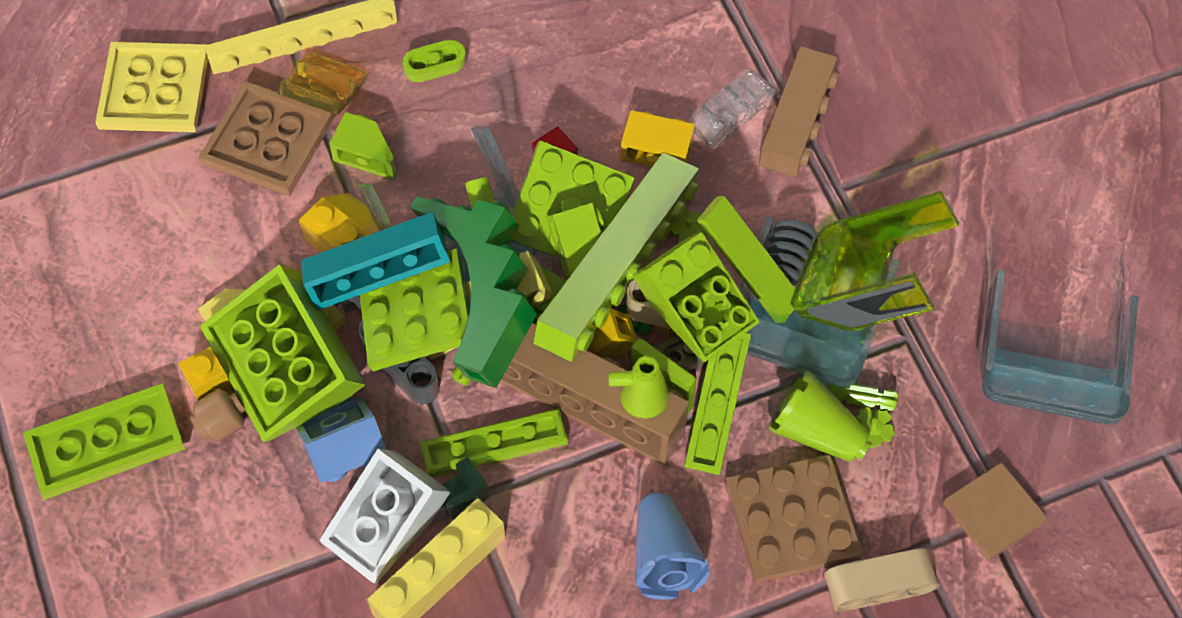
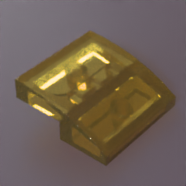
(323, 83)

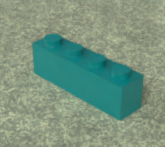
(374, 261)

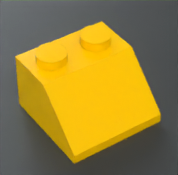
(336, 222)

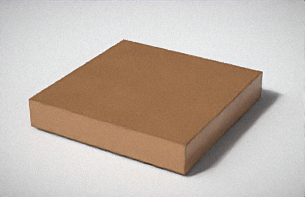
(995, 511)

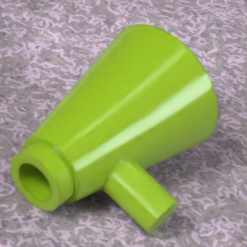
(643, 388)

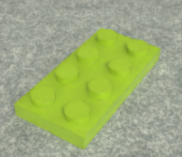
(103, 441)

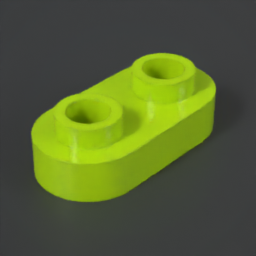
(433, 60)

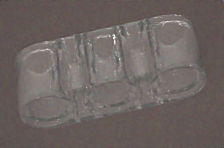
(731, 107)

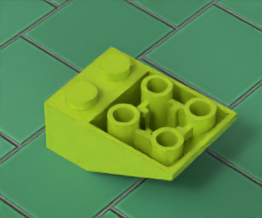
(696, 296)

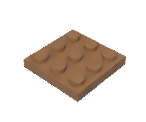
(266, 138)
(792, 518)

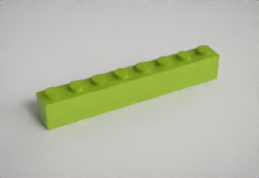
(616, 256)

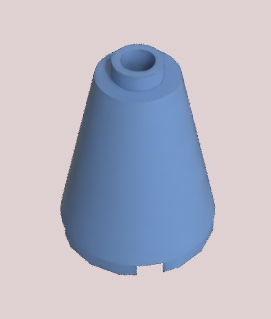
(666, 550)

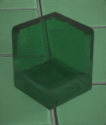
(464, 488)

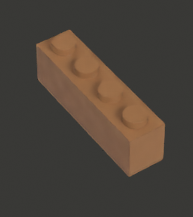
(798, 112)

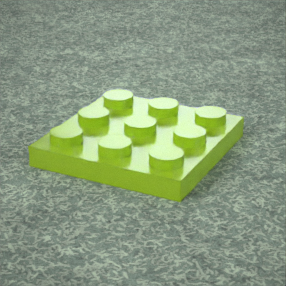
(560, 183)
(416, 315)

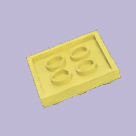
(152, 87)

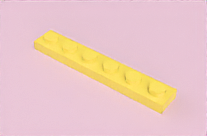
(300, 34)

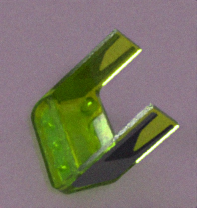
(850, 260)

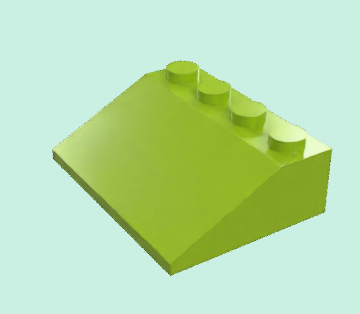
(281, 354)

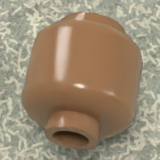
(218, 415)

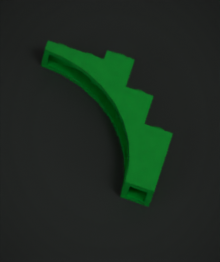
(497, 309)

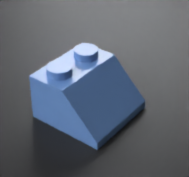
(341, 439)

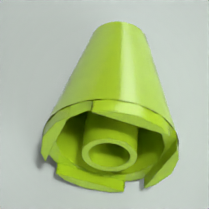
(820, 420)

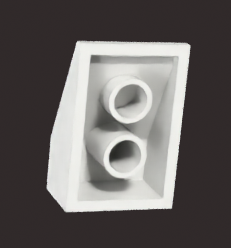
(383, 514)

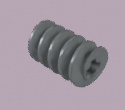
(790, 247)

